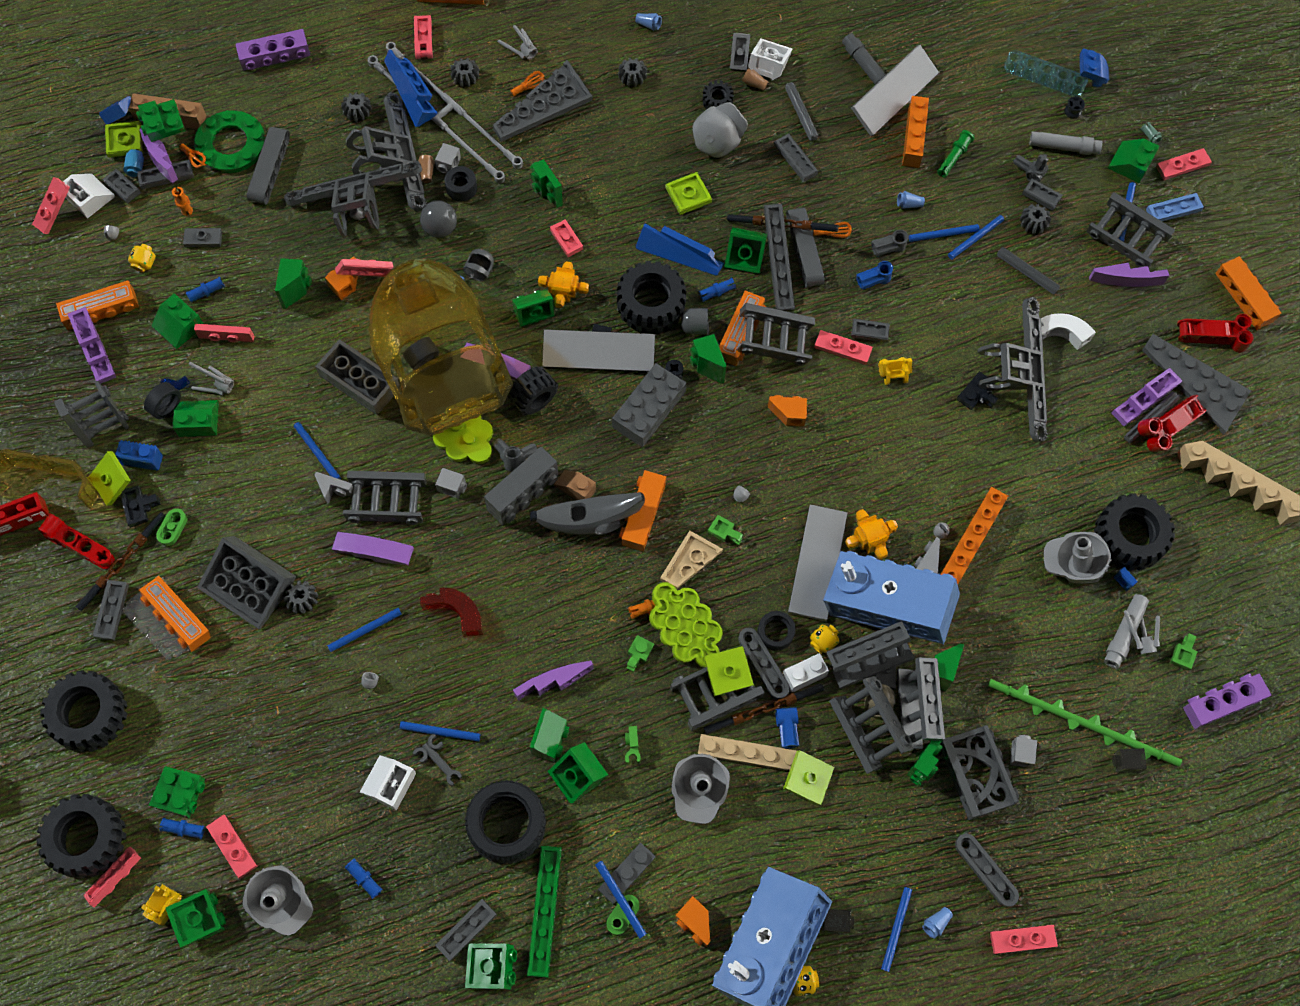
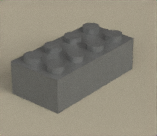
(356, 376)
(649, 405)
(522, 486)

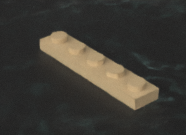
(747, 752)

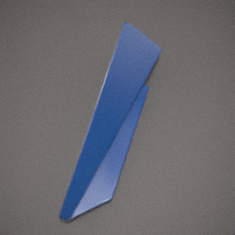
(411, 89)
(678, 248)

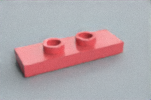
(1183, 164)
(50, 205)
(363, 267)
(220, 332)
(843, 347)
(231, 846)
(112, 876)
(1023, 939)

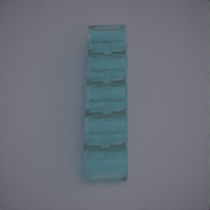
(1045, 73)

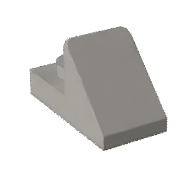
(740, 51)
(330, 484)

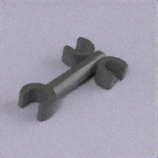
(428, 749)

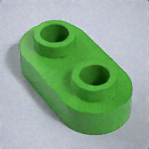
(170, 527)
(618, 914)

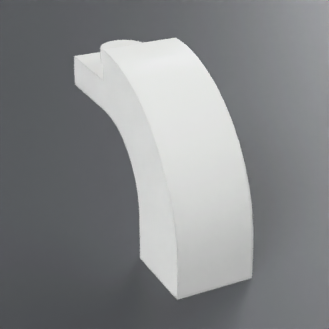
(1068, 327)

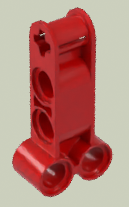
(1217, 332)
(1169, 424)
(57, 532)

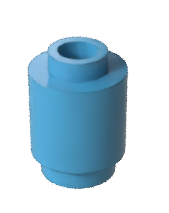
(133, 162)

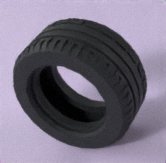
(490, 796)

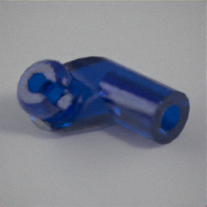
(179, 384)

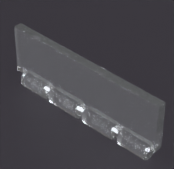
(146, 622)

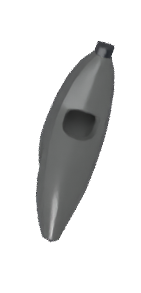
(589, 515)

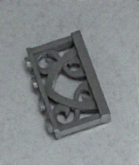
(972, 799)

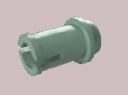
(1151, 133)

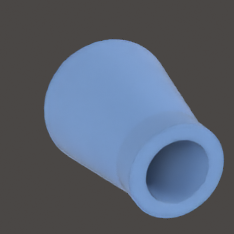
(650, 21)
(909, 200)
(936, 923)

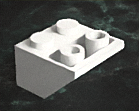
(87, 193)
(388, 782)

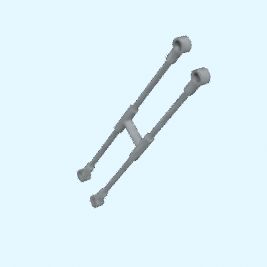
(452, 105)

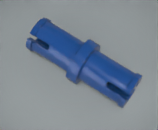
(205, 289)
(717, 289)
(182, 828)
(363, 878)

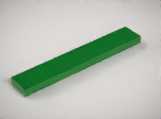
(544, 912)

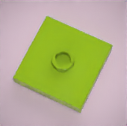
(122, 138)
(688, 193)
(109, 478)
(728, 671)
(808, 777)

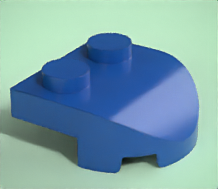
(1094, 67)

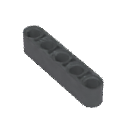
(268, 165)
(805, 250)

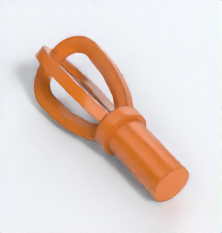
(527, 84)
(190, 153)
(840, 230)

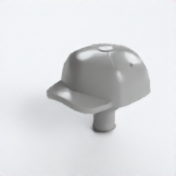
(719, 129)
(1077, 557)
(699, 787)
(277, 900)

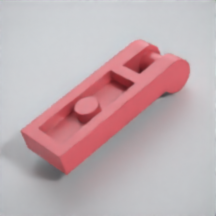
(423, 36)

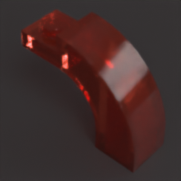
(460, 603)

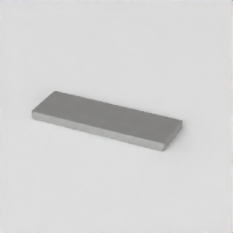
(895, 90)
(598, 350)
(817, 561)

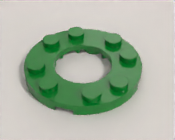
(230, 162)

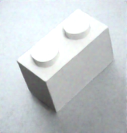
(805, 672)

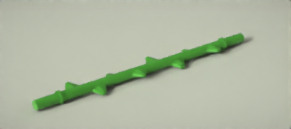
(1075, 720)

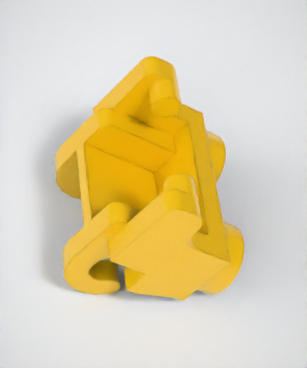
(895, 369)
(156, 905)

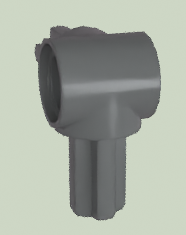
(1035, 169)
(512, 455)

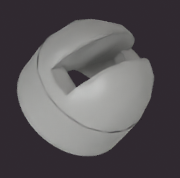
(357, 213)
(111, 232)
(741, 494)
(938, 531)
(369, 680)

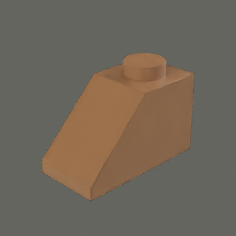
(576, 485)

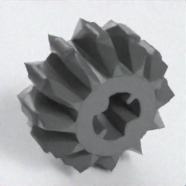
(464, 72)
(632, 72)
(356, 106)
(1035, 219)
(295, 603)

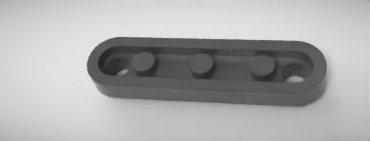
(763, 663)
(987, 870)

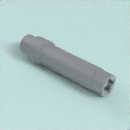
(1083, 145)
(1119, 646)

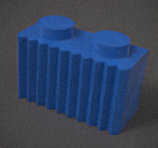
(139, 455)

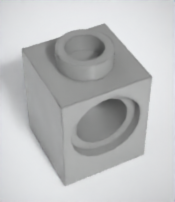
(447, 158)
(451, 483)
(1023, 751)

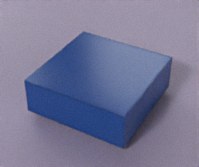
(1125, 579)

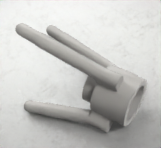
(527, 48)
(223, 383)
(1147, 644)

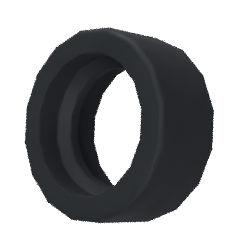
(162, 400)
(786, 619)

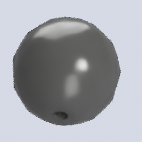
(438, 219)

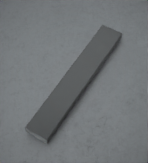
(779, 257)

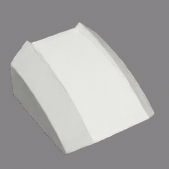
(769, 58)

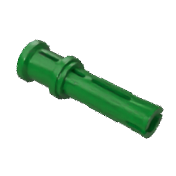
(959, 147)

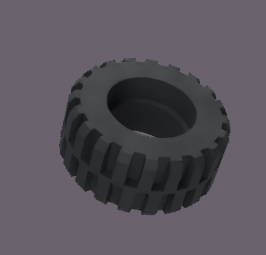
(651, 276)
(1146, 513)
(63, 697)
(57, 825)

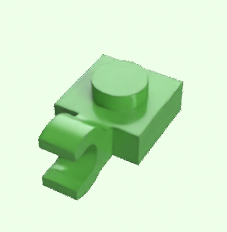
(723, 529)
(639, 651)
(1184, 654)
(632, 739)

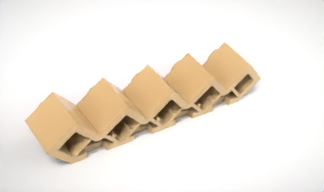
(1241, 480)

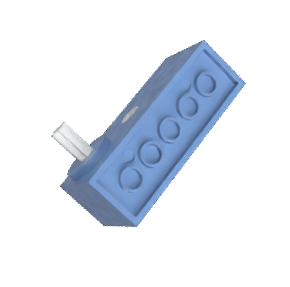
(889, 593)
(772, 941)

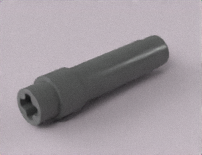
(857, 51)

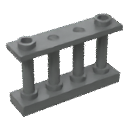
(1131, 213)
(785, 320)
(80, 426)
(378, 480)
(870, 655)
(927, 696)
(715, 710)
(855, 732)

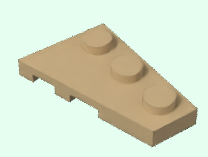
(689, 559)

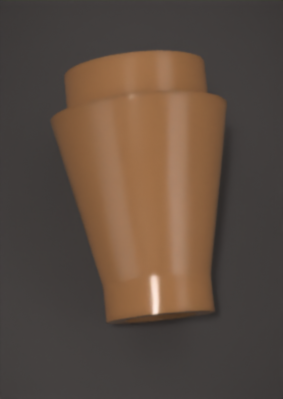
(754, 79)
(427, 164)

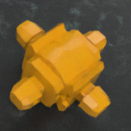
(563, 284)
(871, 534)

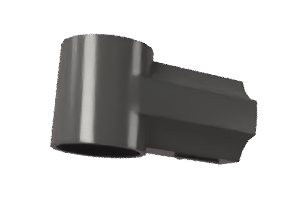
(889, 243)

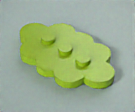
(467, 441)
(684, 623)

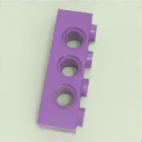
(272, 49)
(1255, 692)

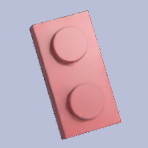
(566, 238)

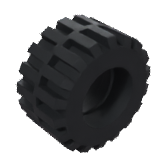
(532, 390)

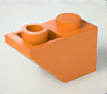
(341, 284)
(789, 410)
(695, 919)

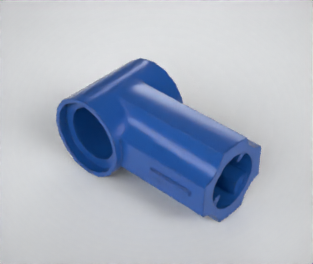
(875, 276)
(787, 722)

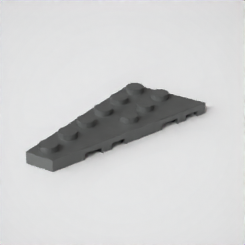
(546, 101)
(1215, 391)

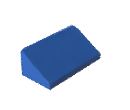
(115, 110)

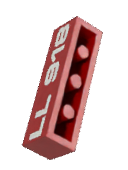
(22, 512)

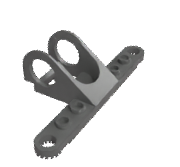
(397, 146)
(349, 187)
(1029, 367)

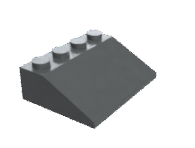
(245, 581)

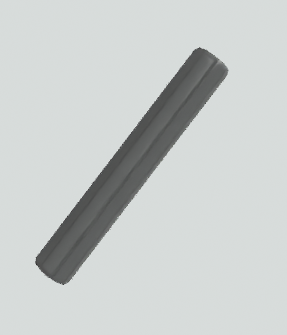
(801, 111)
(1028, 270)
(1157, 412)

